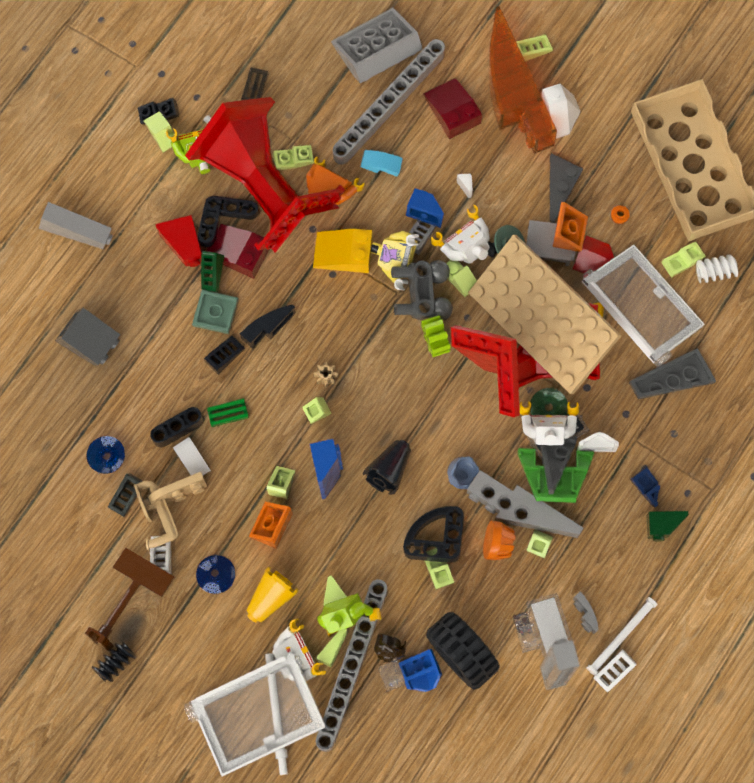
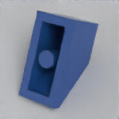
(425, 208)

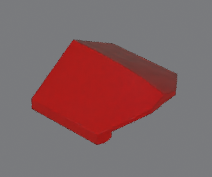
(593, 255)

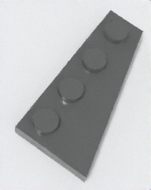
(677, 375)

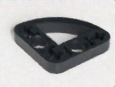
(443, 547)

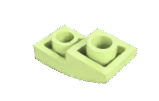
(293, 158)

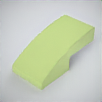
(683, 259)
(439, 572)

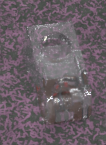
(526, 632)

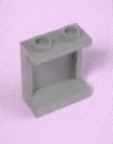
(540, 240)

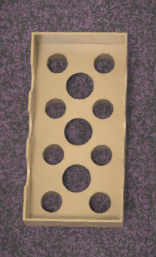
(718, 157)

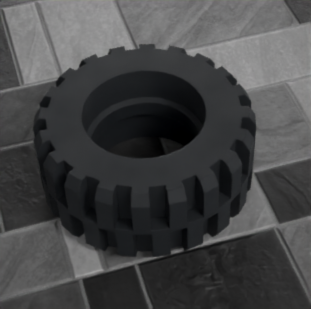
(463, 650)

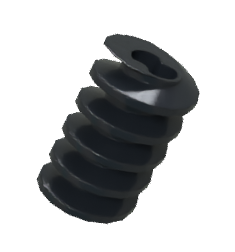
(114, 662)

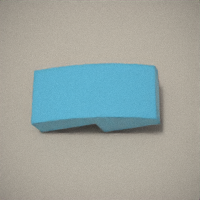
(381, 161)

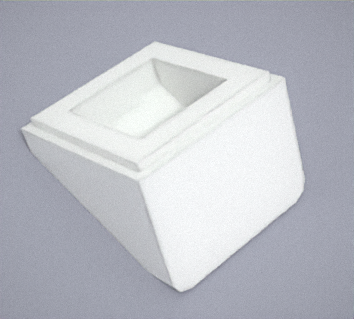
(465, 183)

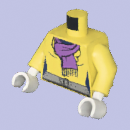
(396, 251)

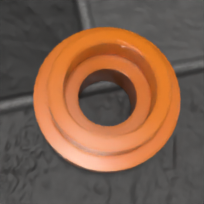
(620, 219)

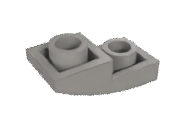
(588, 620)

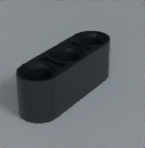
(181, 418)

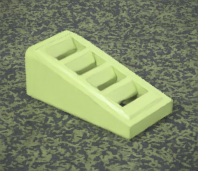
(532, 53)
(332, 649)

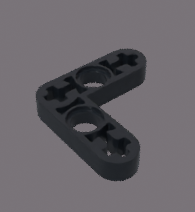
(216, 212)

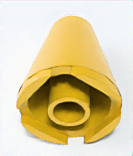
(270, 595)

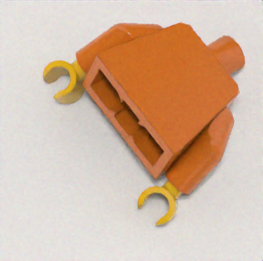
(323, 179)

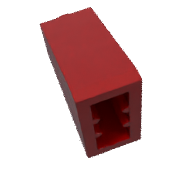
(182, 239)

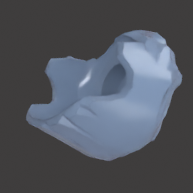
(462, 472)

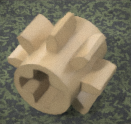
(331, 375)

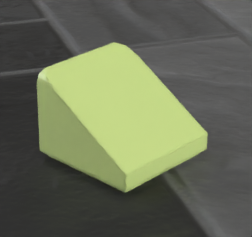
(316, 409)
(539, 543)

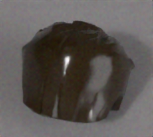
(389, 648)

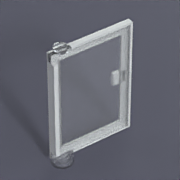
(643, 304)
(257, 713)

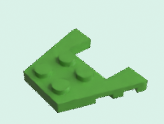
(569, 484)

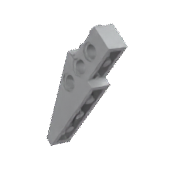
(539, 514)

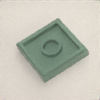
(215, 312)

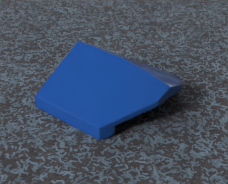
(421, 671)

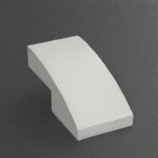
(191, 457)

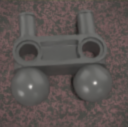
(422, 290)

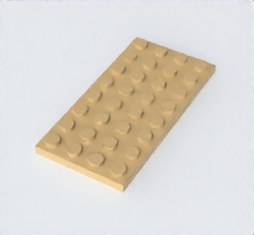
(544, 314)

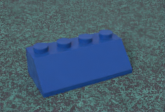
(327, 464)

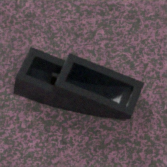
(267, 325)

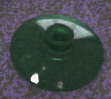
(548, 396)

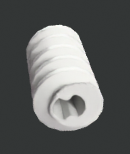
(716, 267)

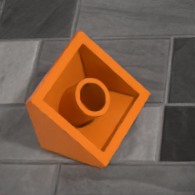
(570, 228)
(271, 524)

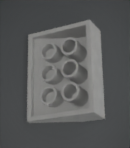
(377, 45)

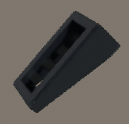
(218, 368)

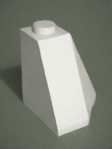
(561, 107)

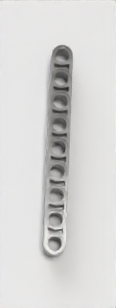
(386, 109)
(352, 675)

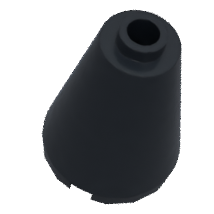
(388, 467)

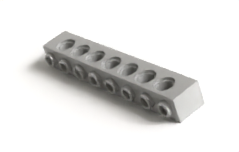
(559, 664)

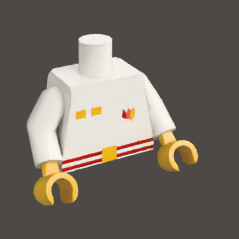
(467, 242)
(549, 428)
(291, 642)

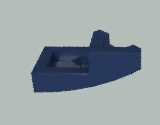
(647, 485)

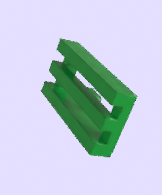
(228, 412)

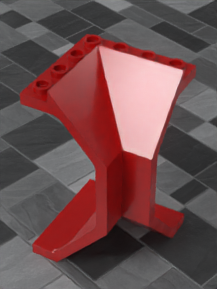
(240, 146)
(501, 356)

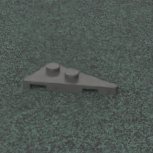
(562, 181)
(555, 461)

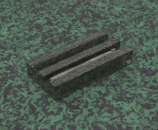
(248, 83)

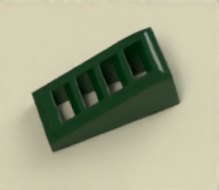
(216, 261)

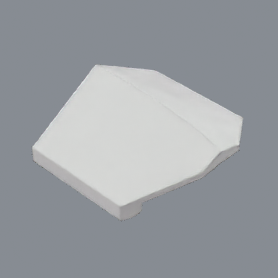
(598, 443)

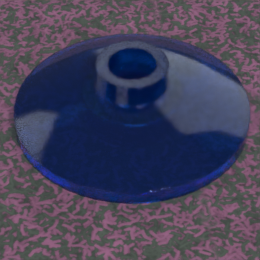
(102, 446)
(222, 581)

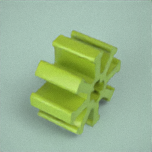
(435, 336)

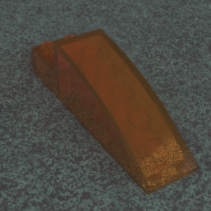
(514, 91)

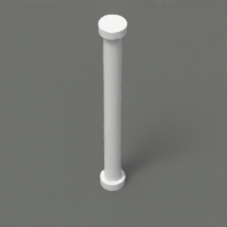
(650, 603)

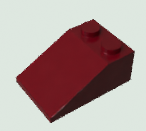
(453, 108)
(239, 249)

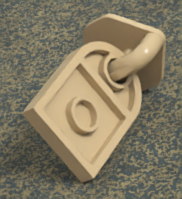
(161, 496)

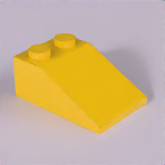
(343, 250)

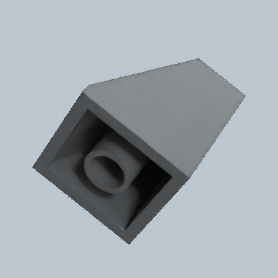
(88, 337)

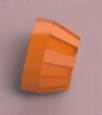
(498, 541)

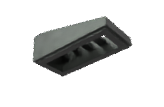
(120, 491)

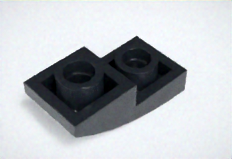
(167, 109)

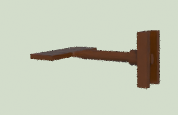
(142, 573)

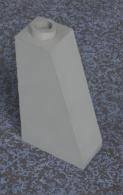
(74, 226)

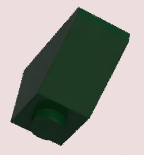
(663, 523)

